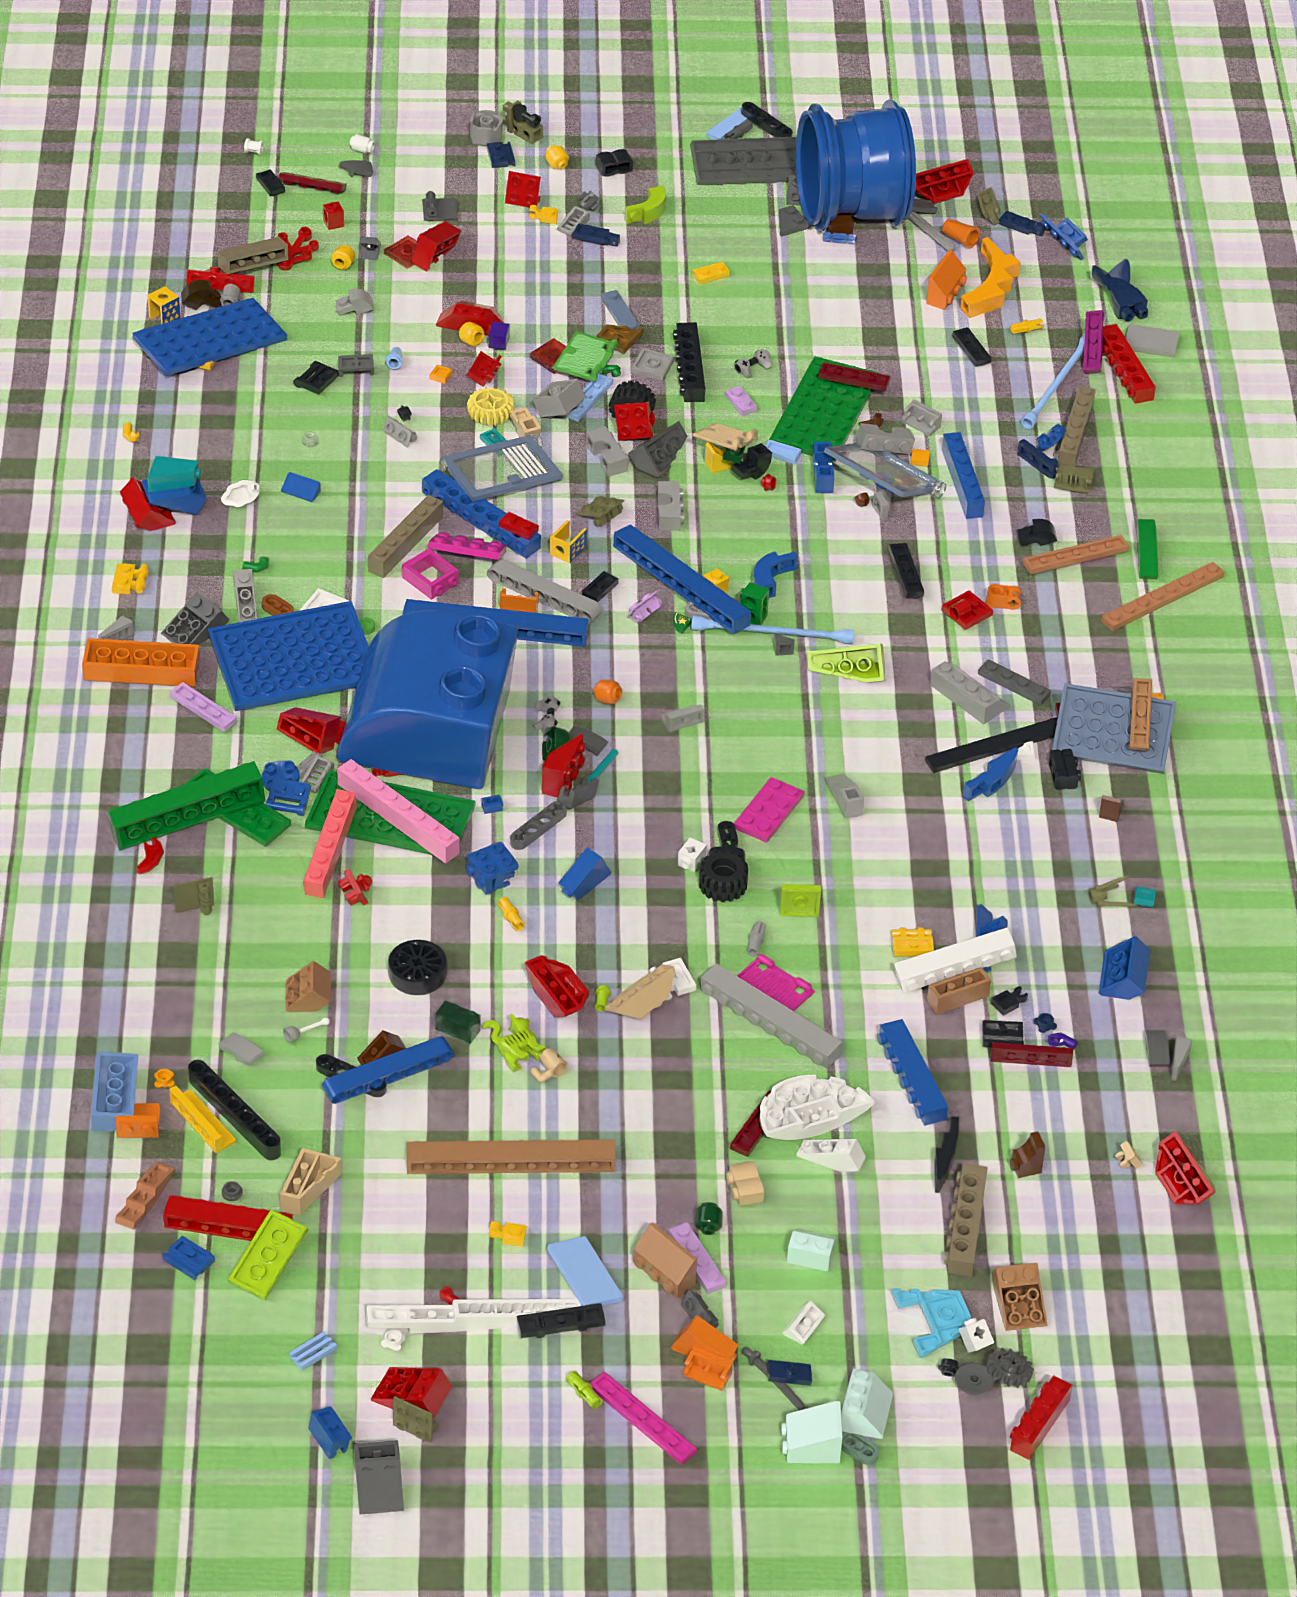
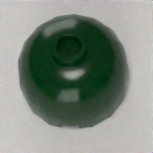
(556, 738)

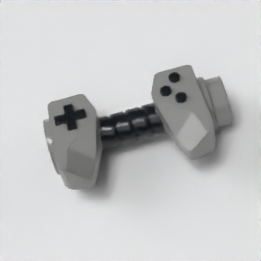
(743, 365)
(550, 705)

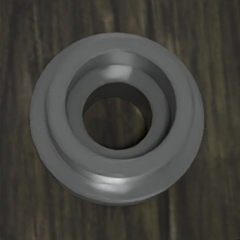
(233, 1187)

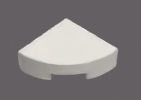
(1026, 751)

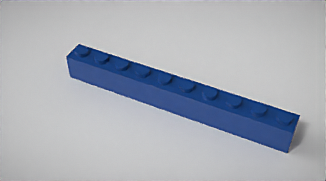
(682, 579)
(530, 625)

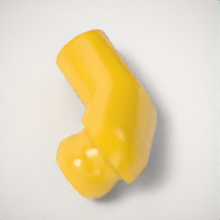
(129, 434)

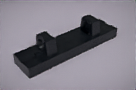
(906, 570)
(561, 1321)

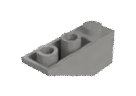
(245, 595)
(846, 795)

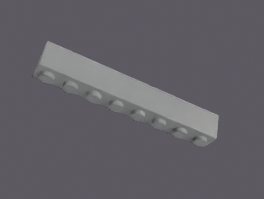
(771, 1016)

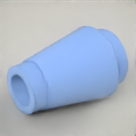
(394, 359)

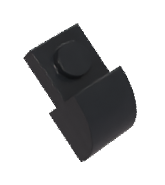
(1041, 531)

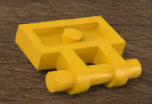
(124, 577)
(911, 941)

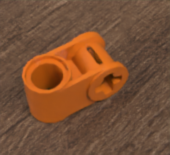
(1001, 596)

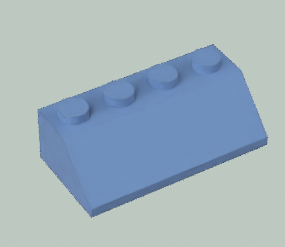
(113, 1089)

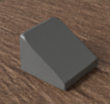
(783, 645)

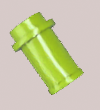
(602, 993)

